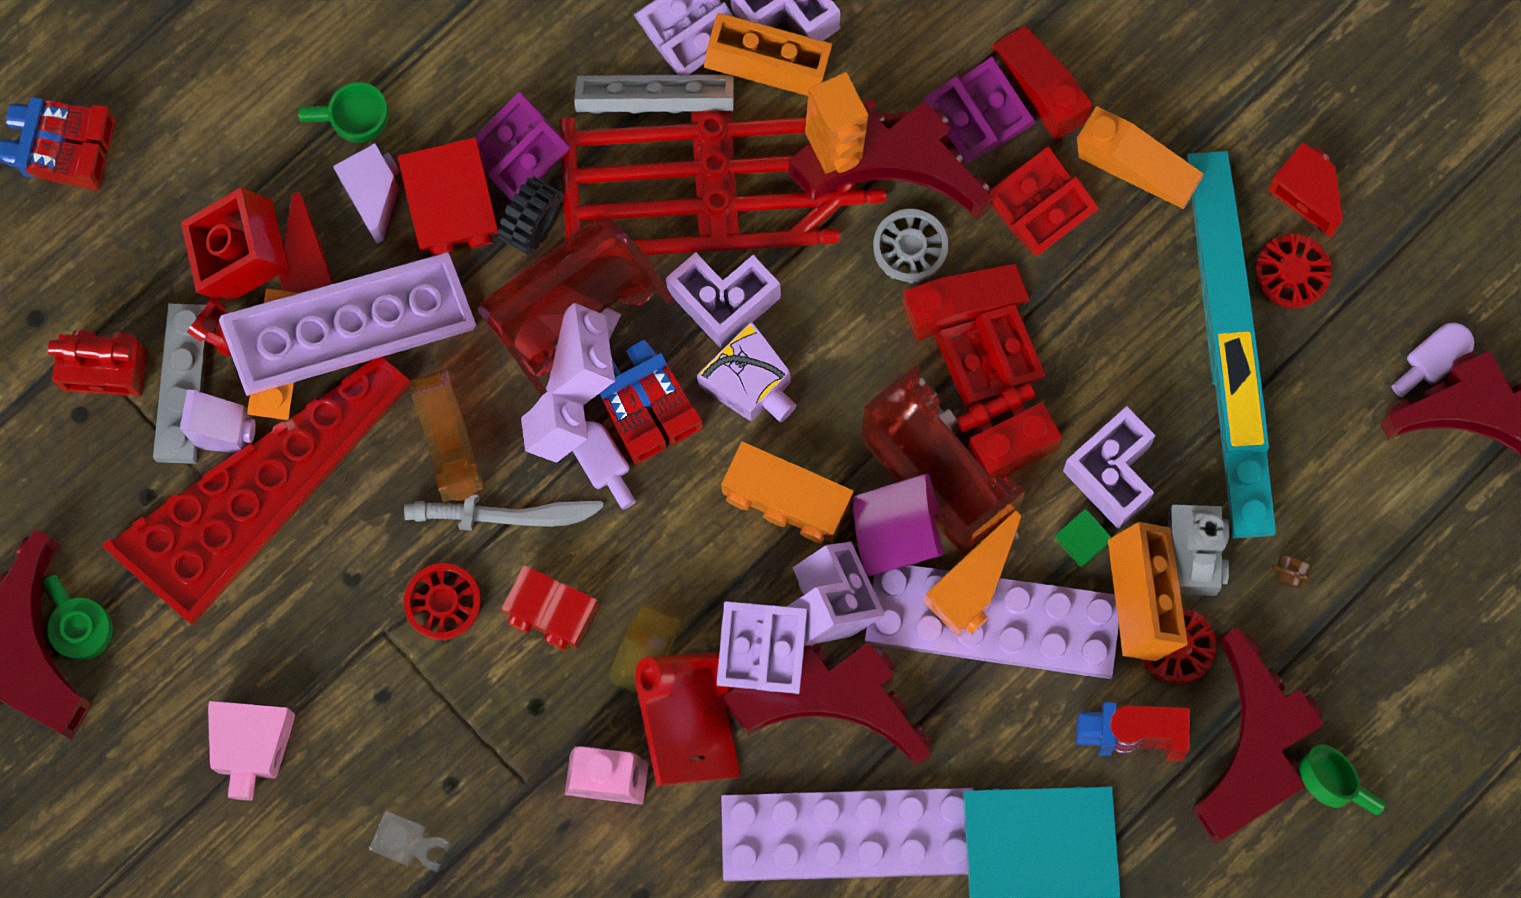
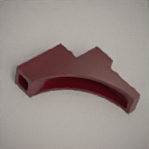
(906, 152)
(1474, 402)
(27, 670)
(847, 693)
(1269, 725)

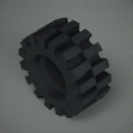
(530, 215)

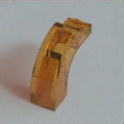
(446, 436)

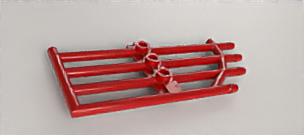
(715, 184)

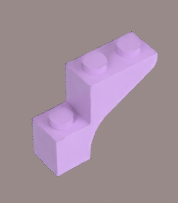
(578, 374)

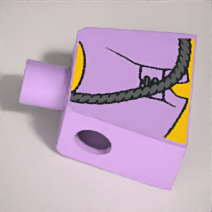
(749, 377)

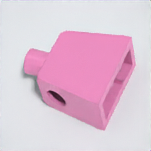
(247, 743)
(606, 775)

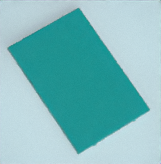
(1041, 843)

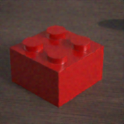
(234, 245)

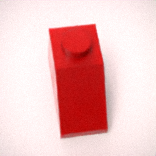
(1310, 188)

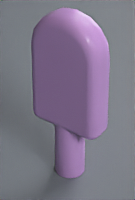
(1434, 357)
(604, 463)

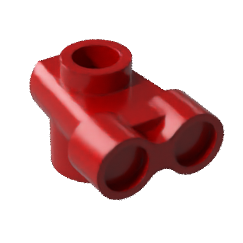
(208, 326)

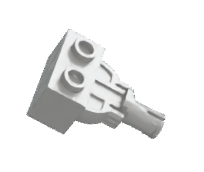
(1198, 544)

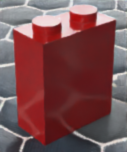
(449, 197)

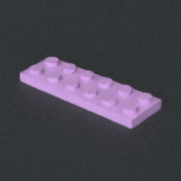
(346, 323)
(1025, 627)
(844, 834)

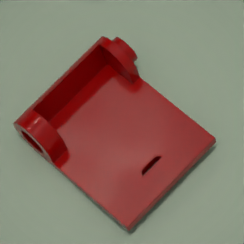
(686, 718)

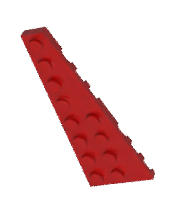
(220, 523)

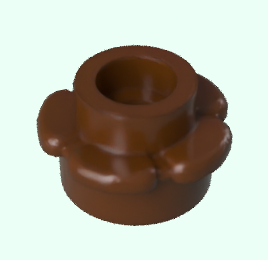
(1292, 571)

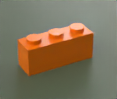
(766, 54)
(836, 124)
(786, 493)
(1147, 591)

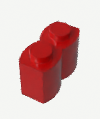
(549, 608)

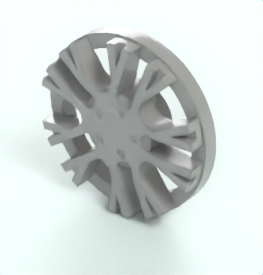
(910, 245)

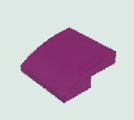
(981, 110)
(519, 145)
(897, 525)

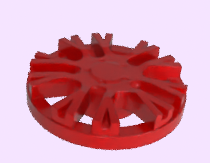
(1293, 271)
(442, 601)
(1185, 653)

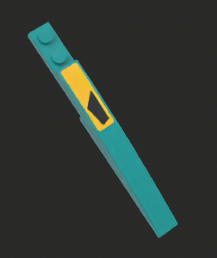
(1232, 348)

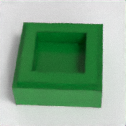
(1083, 538)

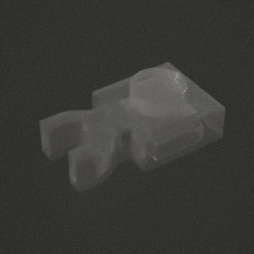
(402, 840)

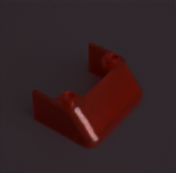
(586, 269)
(912, 441)

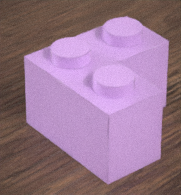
(806, 17)
(723, 305)
(1103, 468)
(835, 594)

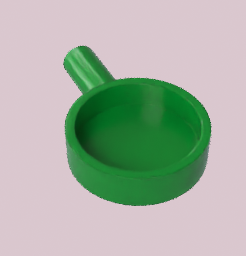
(355, 112)
(78, 625)
(1335, 781)

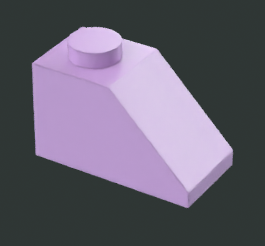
(371, 187)
(216, 423)

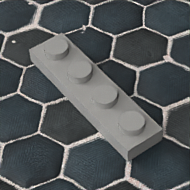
(654, 93)
(181, 370)

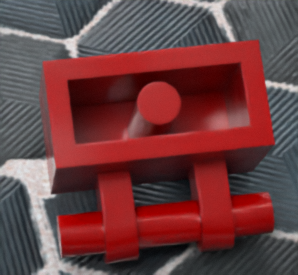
(98, 363)
(1014, 442)

